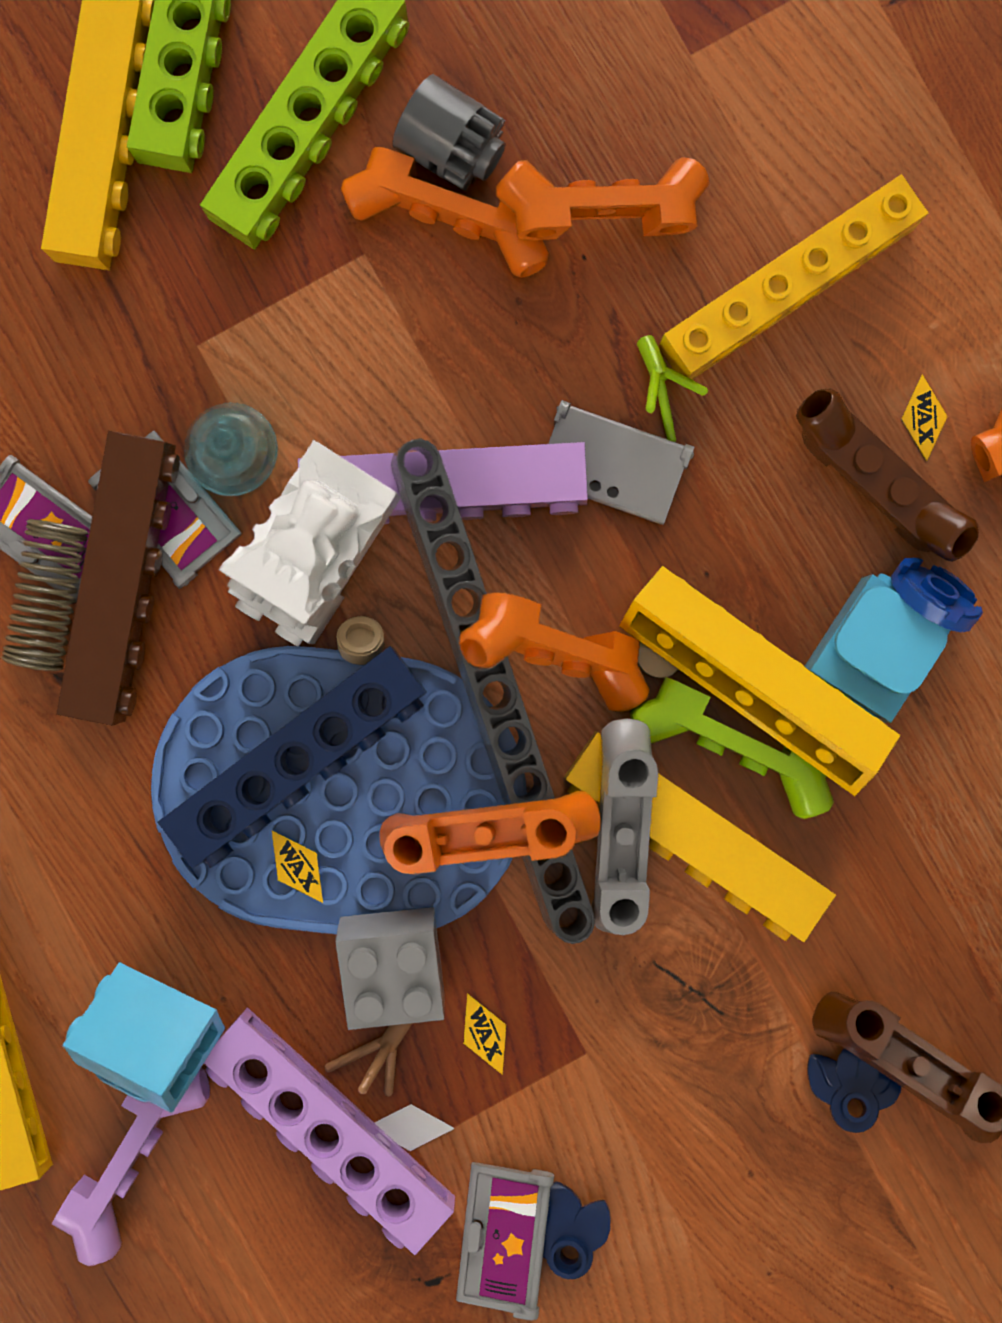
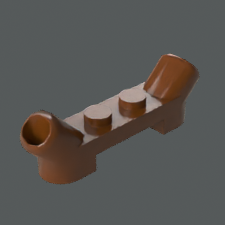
(884, 478)
(913, 1063)

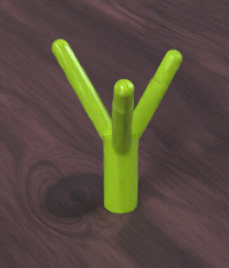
(658, 375)

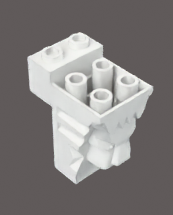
(309, 545)

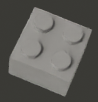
(390, 968)

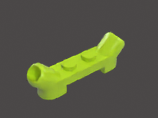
(682, 709)

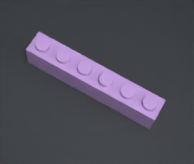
(495, 478)

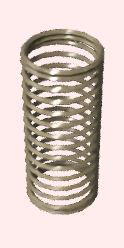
(34, 658)

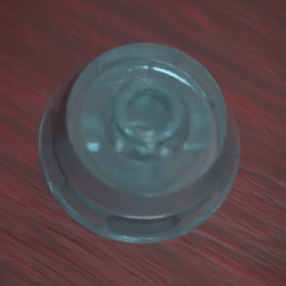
(230, 449)

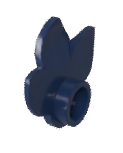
(848, 1079)
(575, 1226)

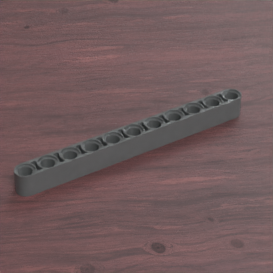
(510, 712)

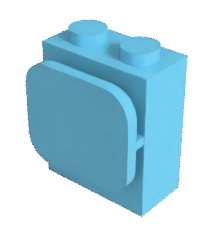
(877, 648)
(143, 1037)

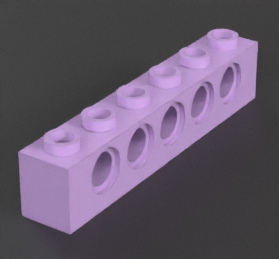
(323, 1103)

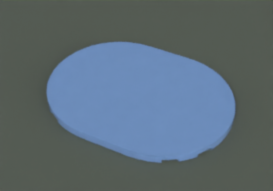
(416, 769)

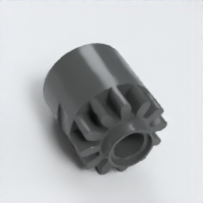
(450, 133)

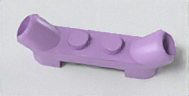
(89, 1208)

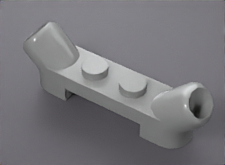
(624, 834)

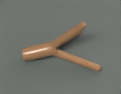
(388, 1050)

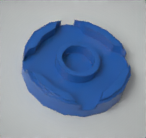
(936, 595)

